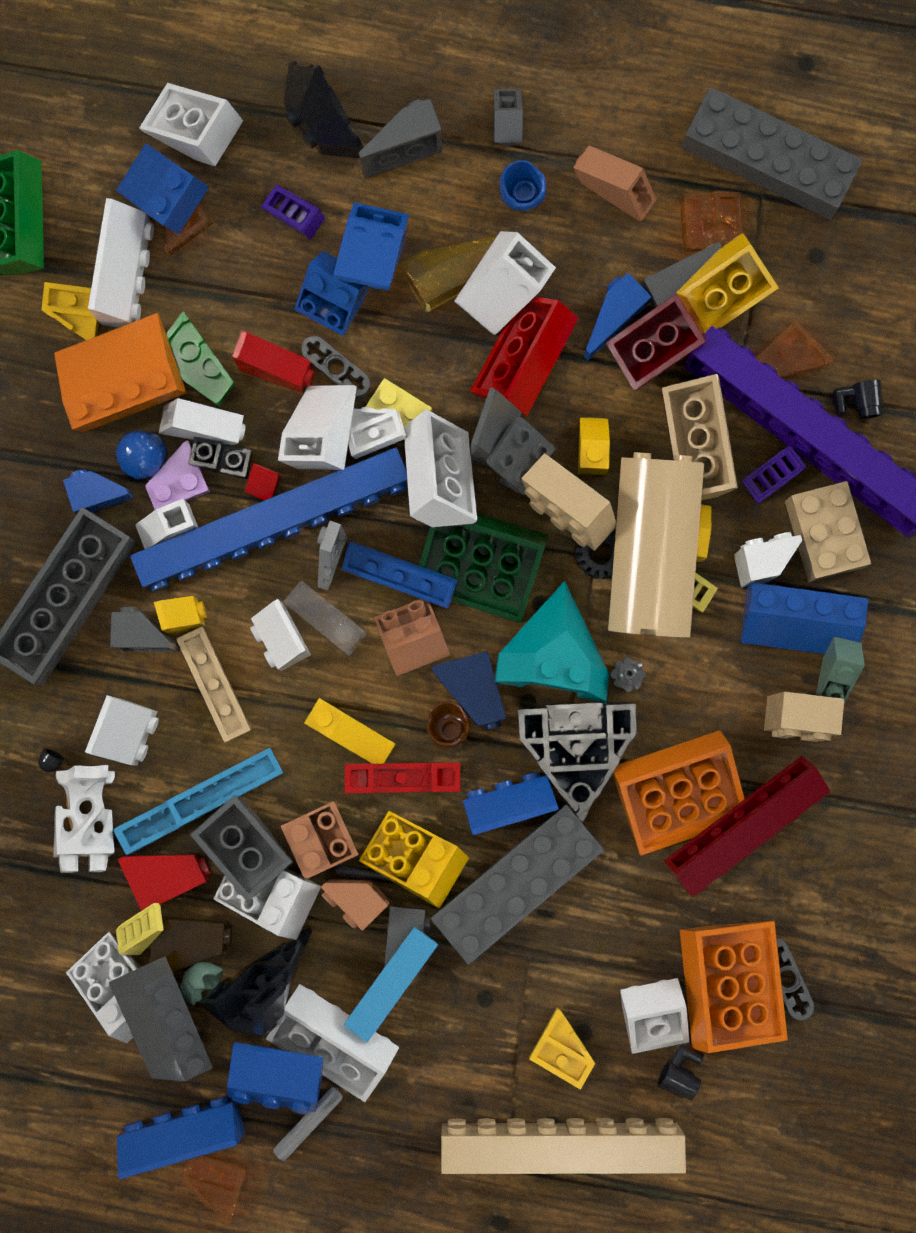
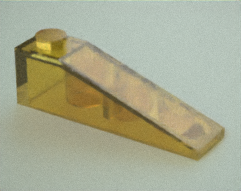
(443, 271)

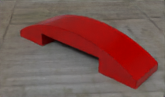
(401, 777)

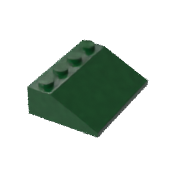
(490, 561)

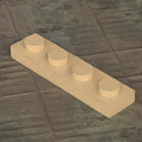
(214, 684)

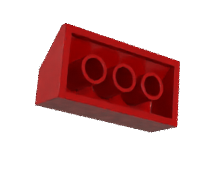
(526, 352)

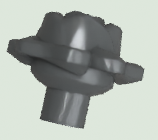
(628, 674)

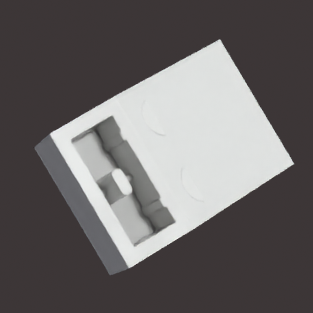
(504, 281)
(319, 429)
(278, 906)
(92, 979)

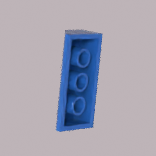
(800, 618)
(179, 1136)

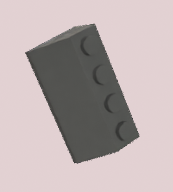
(161, 1022)

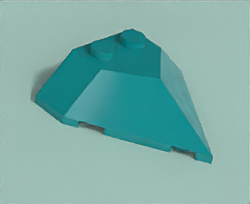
(555, 651)

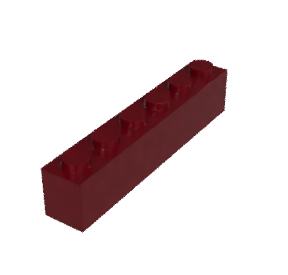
(747, 826)

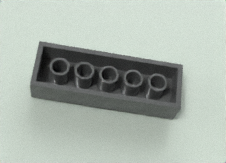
(771, 153)
(62, 596)
(516, 884)

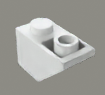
(166, 523)

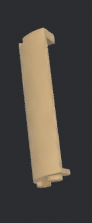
(656, 545)

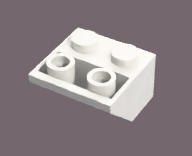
(764, 561)

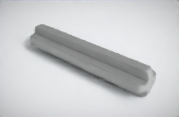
(307, 1124)

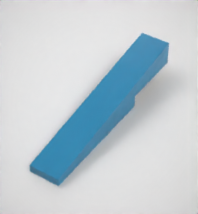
(197, 801)

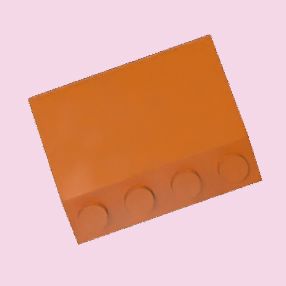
(118, 374)
(678, 791)
(733, 986)

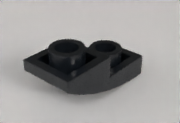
(220, 458)

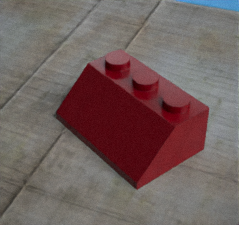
(658, 341)

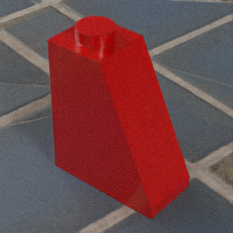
(272, 363)
(163, 876)

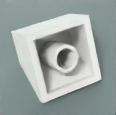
(280, 636)
(655, 1015)

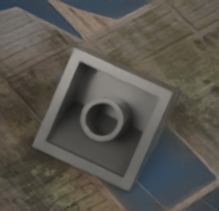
(138, 633)

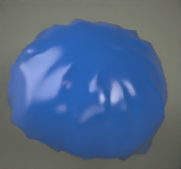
(522, 186)
(141, 454)

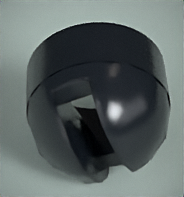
(50, 760)

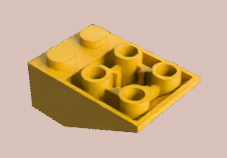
(414, 859)

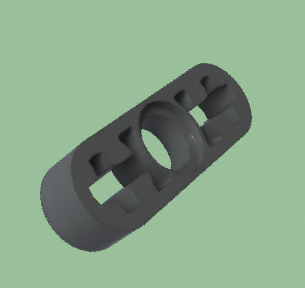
(324, 348)
(803, 995)

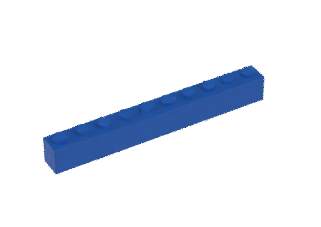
(269, 520)

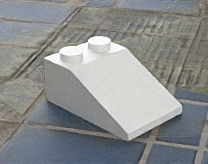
(192, 123)
(122, 731)

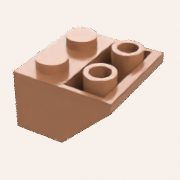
(411, 636)
(319, 840)
(357, 898)

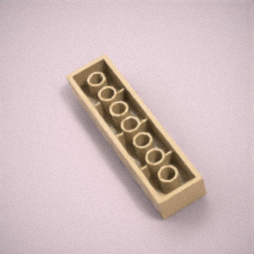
(562, 1147)

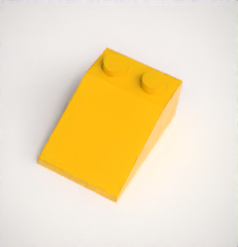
(728, 284)

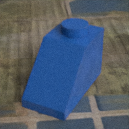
(93, 491)

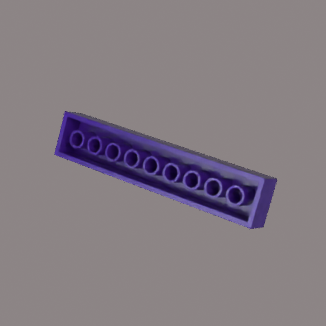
(808, 429)

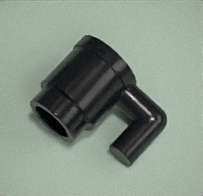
(867, 398)
(679, 1079)

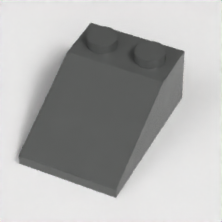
(405, 139)
(493, 423)
(242, 847)

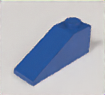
(621, 305)

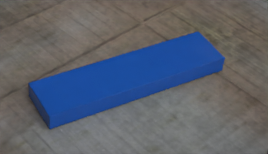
(399, 574)

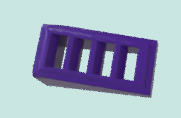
(308, 220)
(794, 461)

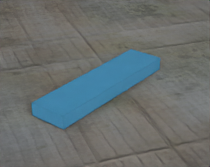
(390, 984)

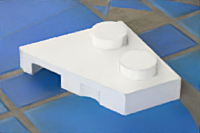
(374, 430)

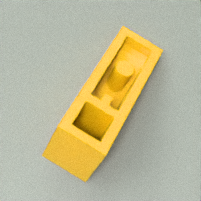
(349, 733)

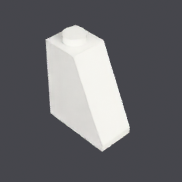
(192, 419)

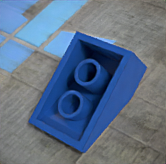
(162, 189)

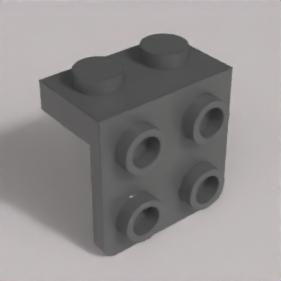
(517, 453)

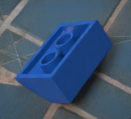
(509, 803)
(275, 1078)

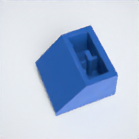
(329, 299)

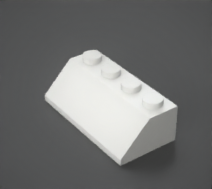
(120, 265)
(439, 472)
(318, 1029)

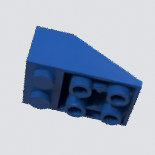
(371, 246)

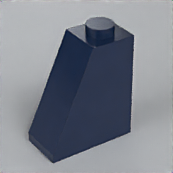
(474, 688)

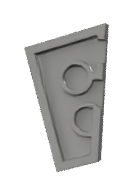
(332, 542)

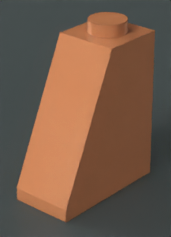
(616, 181)

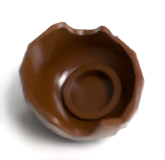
(448, 724)

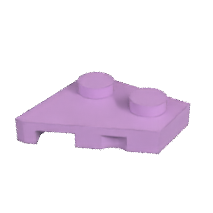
(177, 480)

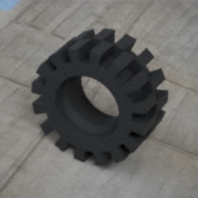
(589, 566)

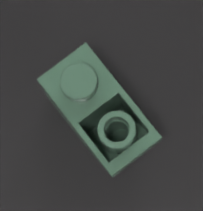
(840, 668)

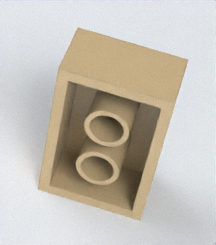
(569, 502)
(828, 531)
(804, 716)

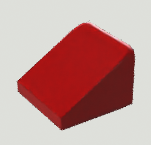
(262, 482)

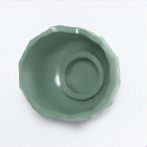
(198, 978)

